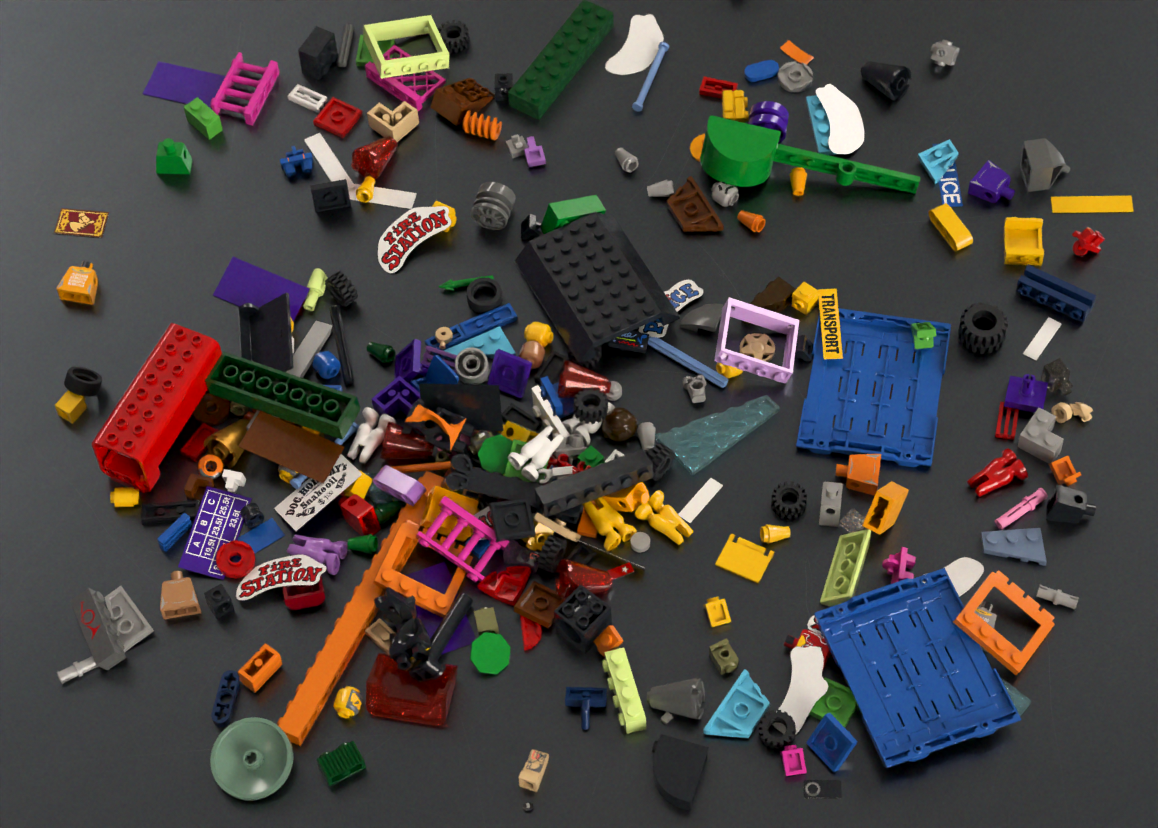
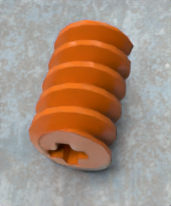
(480, 126)

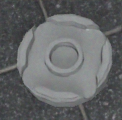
(795, 77)

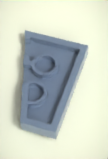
(1017, 543)

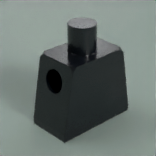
(1068, 505)

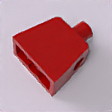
(354, 510)

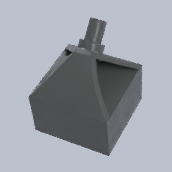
(1041, 164)

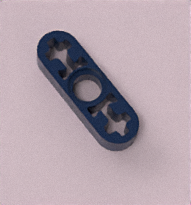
(224, 690)

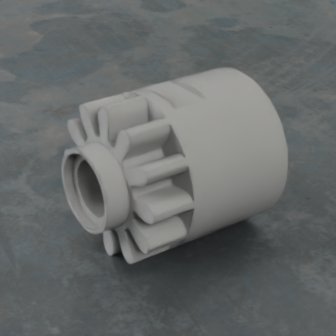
(469, 359)

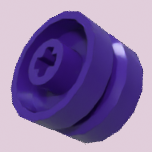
(770, 116)

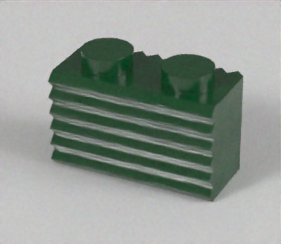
(340, 763)

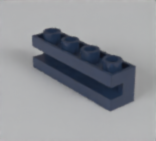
(1056, 293)

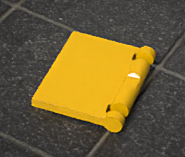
(744, 558)

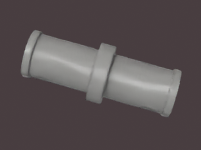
(1057, 597)
(76, 669)

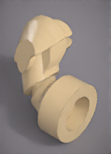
(1064, 411)

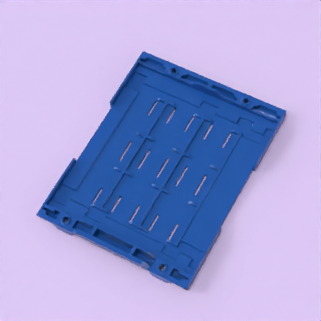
(916, 415)
(881, 705)

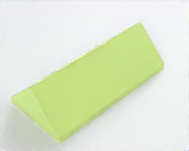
(846, 568)

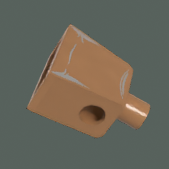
(178, 597)

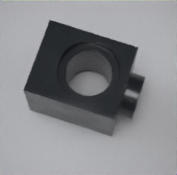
(503, 85)
(219, 601)

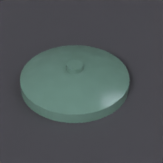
(251, 758)

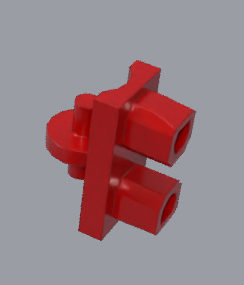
(1087, 241)

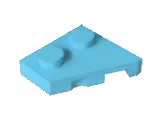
(938, 159)

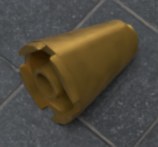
(226, 442)

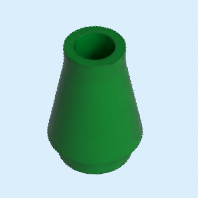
(364, 543)

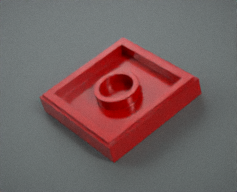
(337, 117)

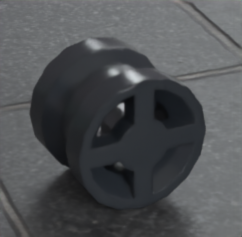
(252, 515)

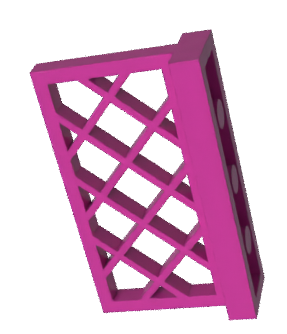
(395, 84)

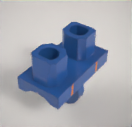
(294, 159)

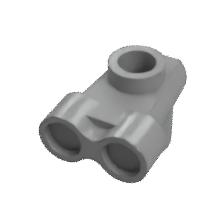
(695, 387)

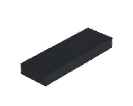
(168, 511)

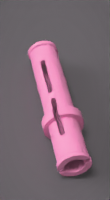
(1020, 509)

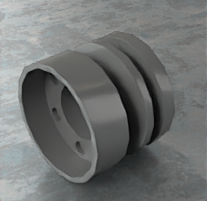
(493, 205)

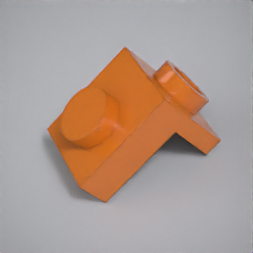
(1064, 471)
(608, 640)

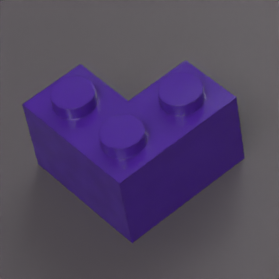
(395, 398)

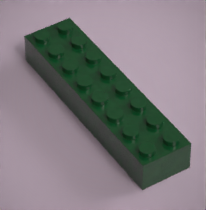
(561, 59)
(283, 395)

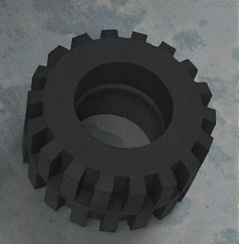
(983, 315)

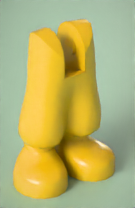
(605, 520)
(665, 520)

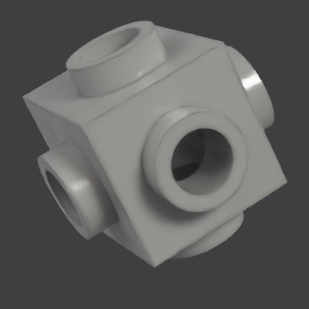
(950, 53)

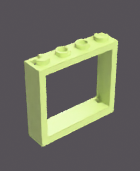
(405, 28)

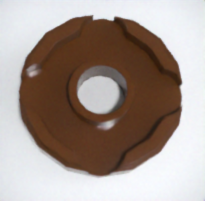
(215, 417)

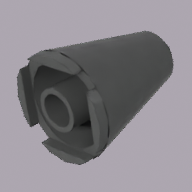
(679, 698)

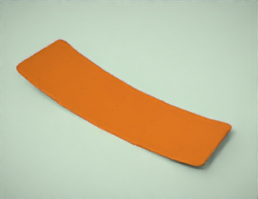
(796, 53)

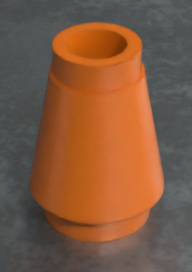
(752, 221)

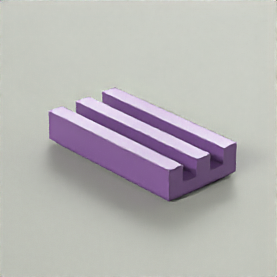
(426, 355)

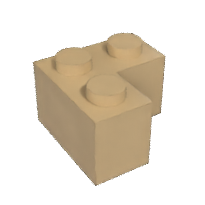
(395, 122)

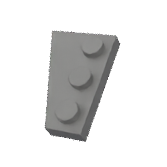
(127, 618)

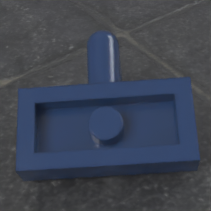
(585, 698)

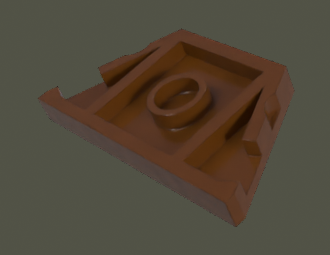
(692, 209)

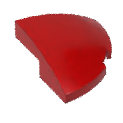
(506, 585)

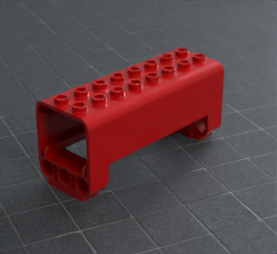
(155, 407)

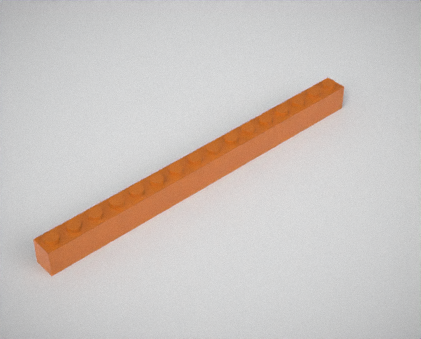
(349, 629)

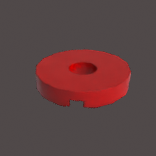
(238, 569)

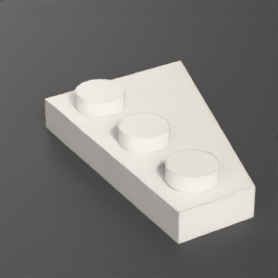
(543, 410)

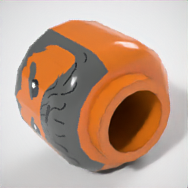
(212, 460)

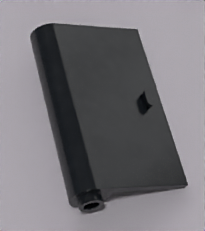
(267, 333)

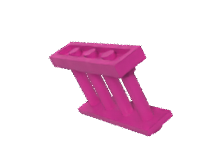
(256, 99)
(464, 519)

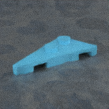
(486, 342)

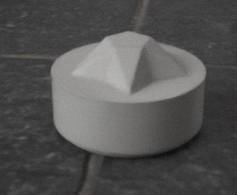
(615, 391)

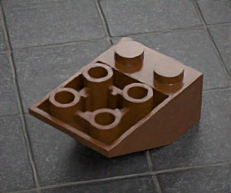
(459, 97)

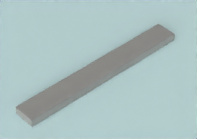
(306, 351)

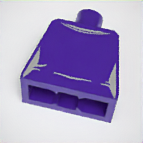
(991, 183)

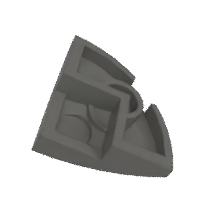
(703, 317)

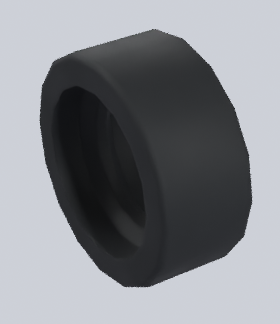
(480, 284)
(83, 381)

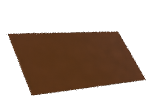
(291, 446)

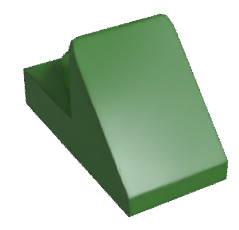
(923, 335)

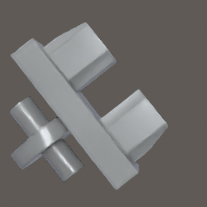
(572, 449)

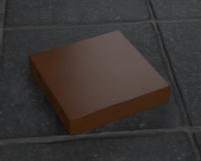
(539, 604)

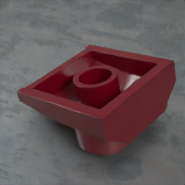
(304, 596)

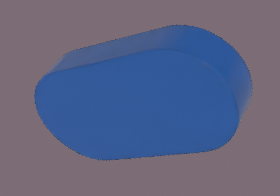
(761, 70)

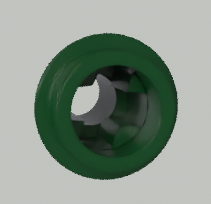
(383, 352)
(387, 511)

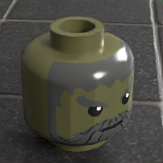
(477, 441)

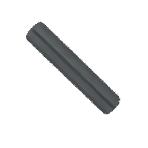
(345, 45)

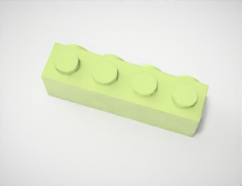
(625, 690)

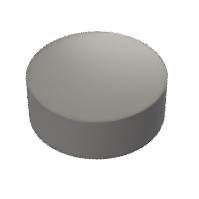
(640, 542)

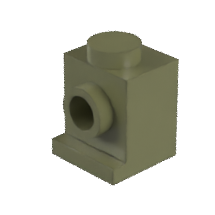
(717, 654)

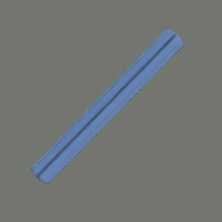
(688, 361)

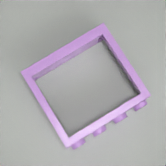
(766, 319)

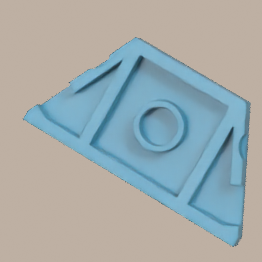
(739, 710)

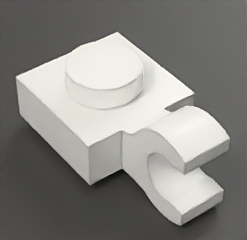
(555, 473)

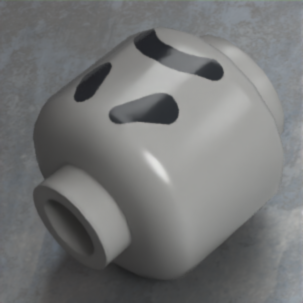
(724, 194)

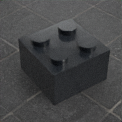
(318, 53)

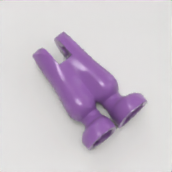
(319, 550)

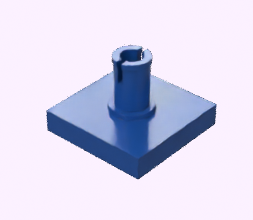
(831, 742)

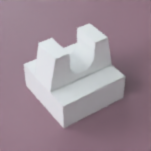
(233, 480)

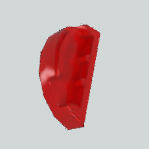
(530, 632)

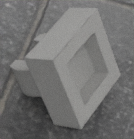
(516, 146)

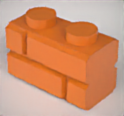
(260, 668)

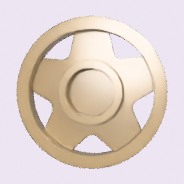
(758, 346)

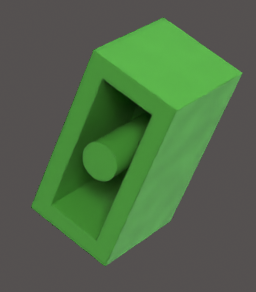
(203, 118)

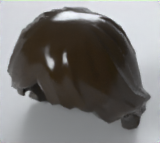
(619, 425)

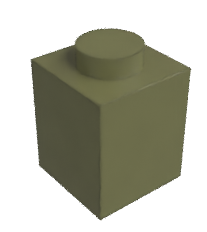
(486, 621)

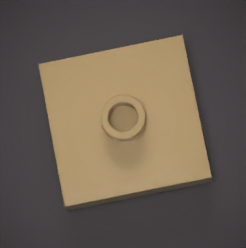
(558, 526)

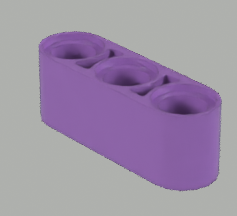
(399, 485)

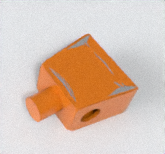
(861, 472)

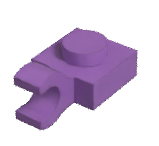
(534, 154)

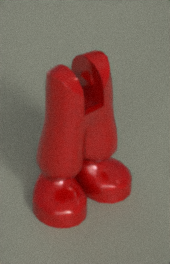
(995, 474)

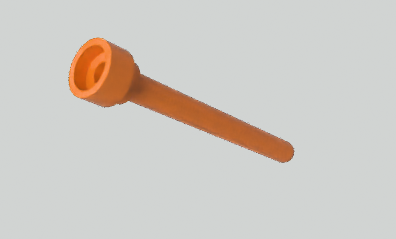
(423, 467)

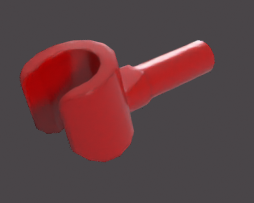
(562, 457)

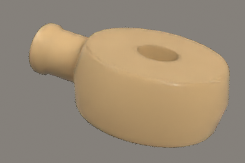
(443, 336)

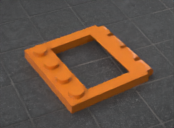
(405, 586)
(993, 641)

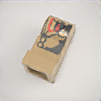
(533, 770)

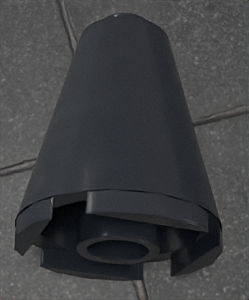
(887, 78)

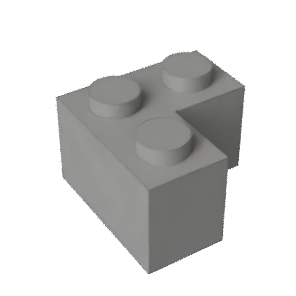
(1039, 439)

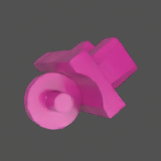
(897, 565)

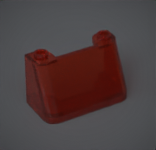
(400, 697)

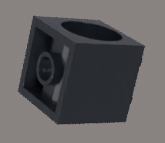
(582, 618)

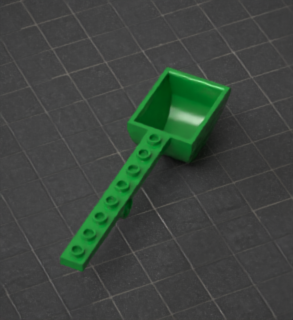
(746, 152)

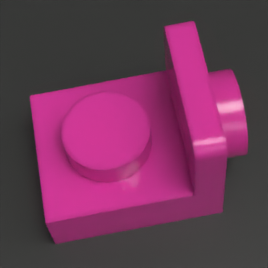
(793, 760)

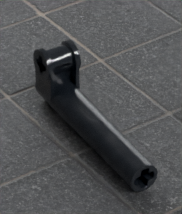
(428, 667)

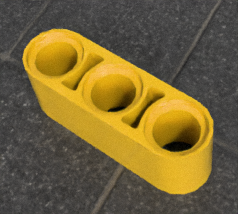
(950, 227)

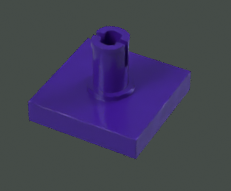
(408, 362)
(510, 373)
(1025, 393)

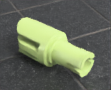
(317, 288)

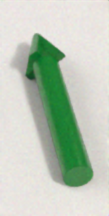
(460, 283)

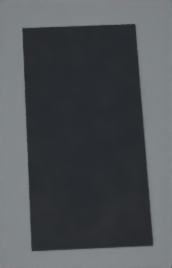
(475, 402)

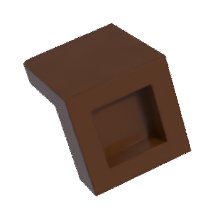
(196, 486)

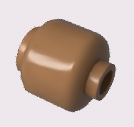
(533, 352)

